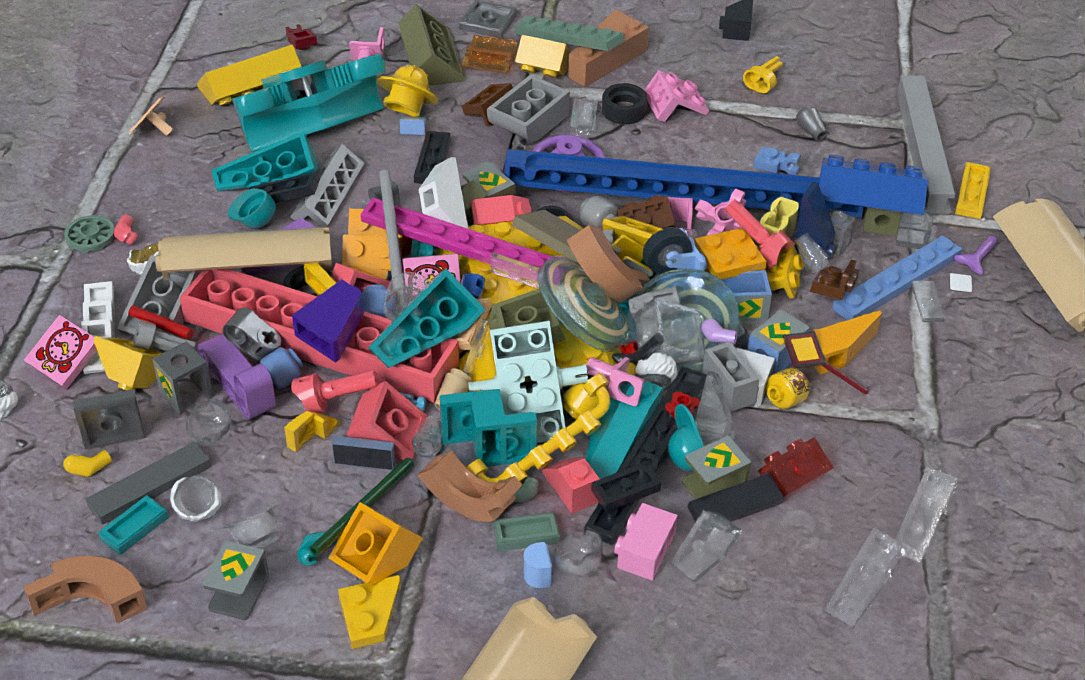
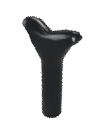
(642, 352)

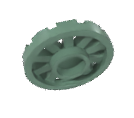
(89, 232)

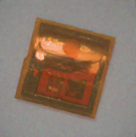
(490, 54)

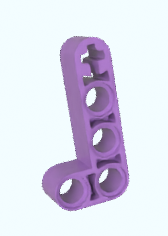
(246, 385)

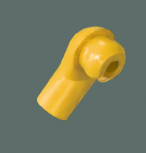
(86, 466)

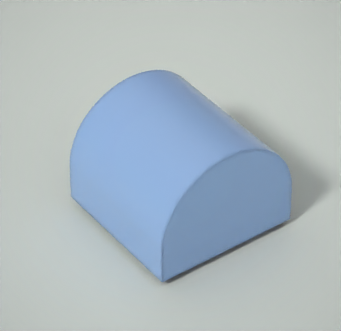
(537, 566)

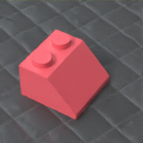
(388, 417)

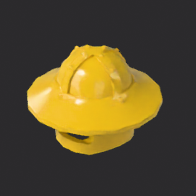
(407, 90)

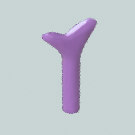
(974, 260)

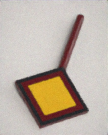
(806, 352)

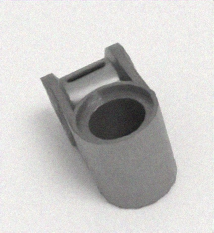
(249, 332)

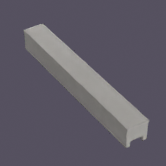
(925, 142)

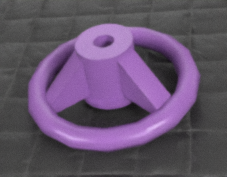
(569, 145)

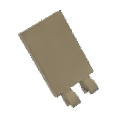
(550, 231)

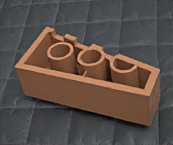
(591, 64)

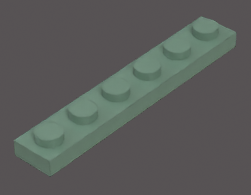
(569, 33)

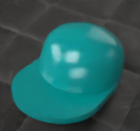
(253, 208)
(685, 438)

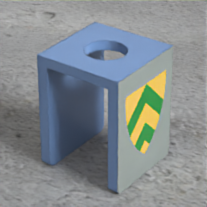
(751, 294)
(768, 338)

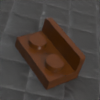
(479, 104)
(654, 211)
(834, 282)

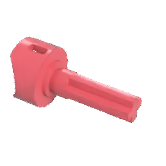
(769, 244)
(315, 393)

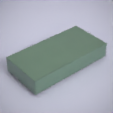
(525, 530)

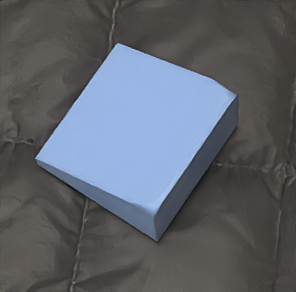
(412, 125)

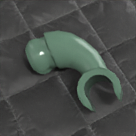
(527, 490)

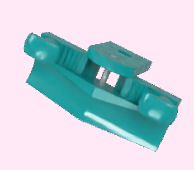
(340, 96)

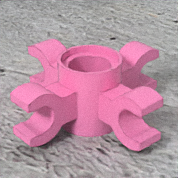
(717, 213)

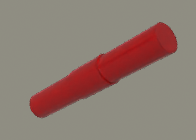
(161, 322)

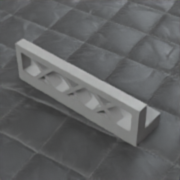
(332, 165)

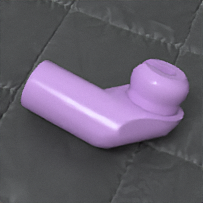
(715, 333)

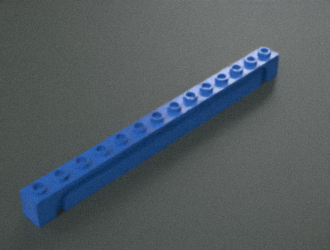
(654, 179)

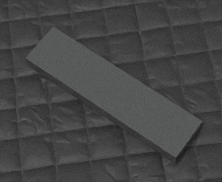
(147, 481)

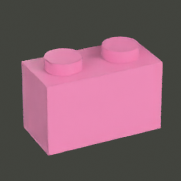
(646, 541)

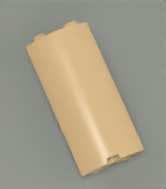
(244, 250)
(1051, 251)
(533, 646)

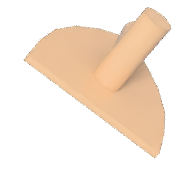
(157, 119)

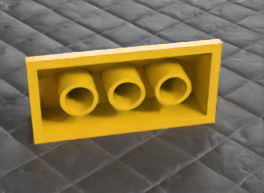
(245, 76)

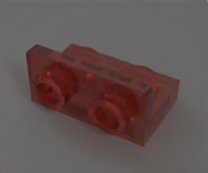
(798, 466)

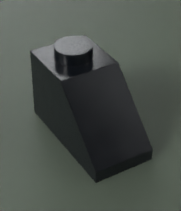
(737, 20)

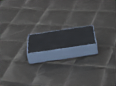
(363, 452)

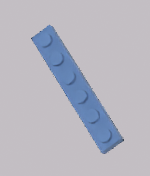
(897, 278)

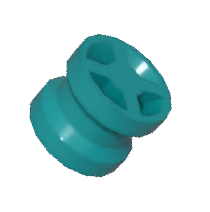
(421, 249)

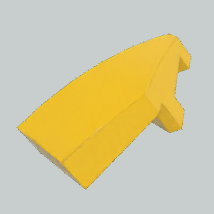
(306, 425)

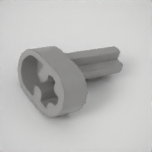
(148, 336)

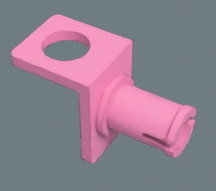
(364, 49)
(682, 209)
(616, 376)

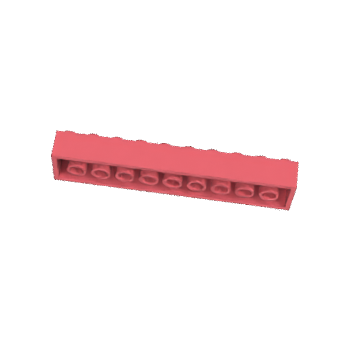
(221, 292)

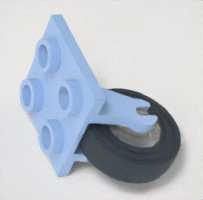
(672, 250)

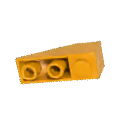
(846, 339)

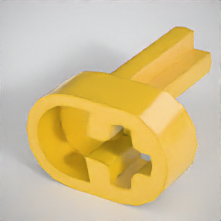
(759, 75)

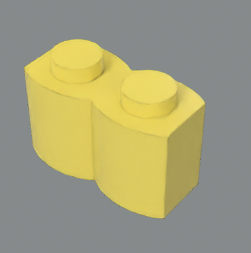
(781, 216)

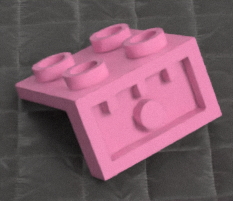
(668, 91)

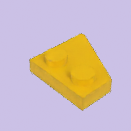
(368, 610)

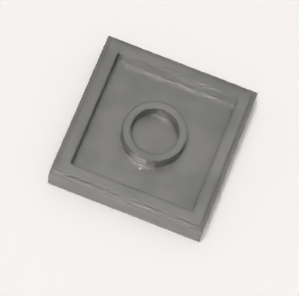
(488, 19)
(109, 419)

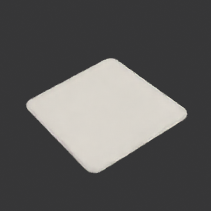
(960, 282)

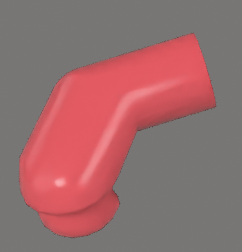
(123, 230)

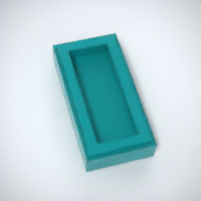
(133, 524)

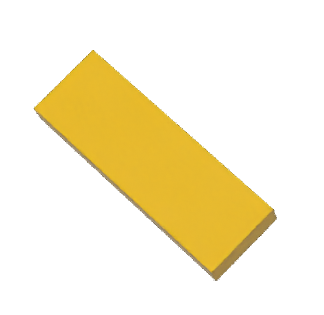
(973, 190)

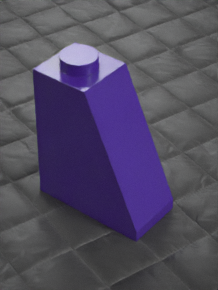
(330, 319)

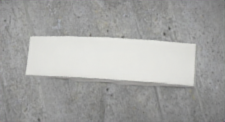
(98, 317)

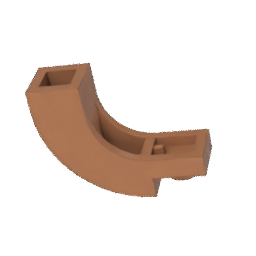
(604, 266)
(464, 491)
(88, 578)

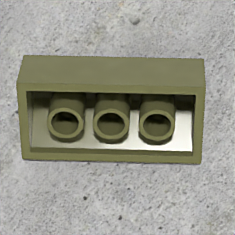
(431, 47)

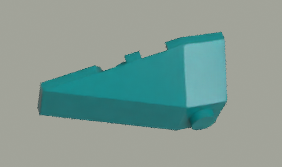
(272, 163)
(430, 318)
(621, 429)

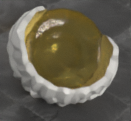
(139, 258)

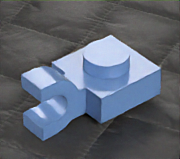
(775, 160)

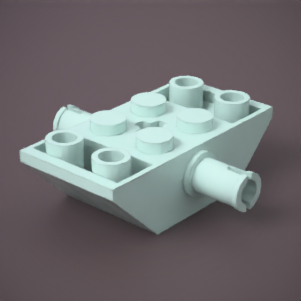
(530, 352)

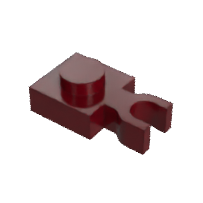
(301, 38)

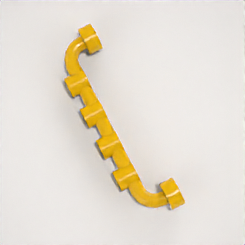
(563, 439)

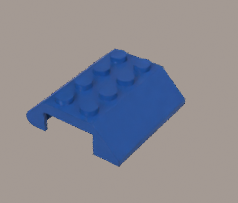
(873, 184)

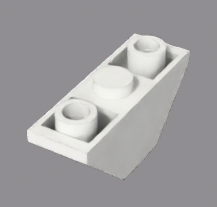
(442, 194)

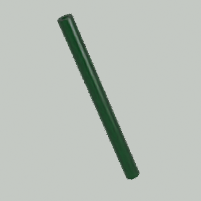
(369, 499)

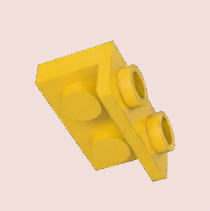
(786, 272)

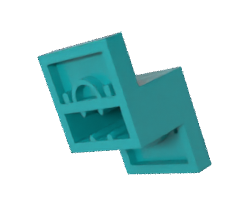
(481, 419)

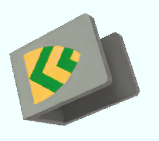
(168, 375)
(237, 579)

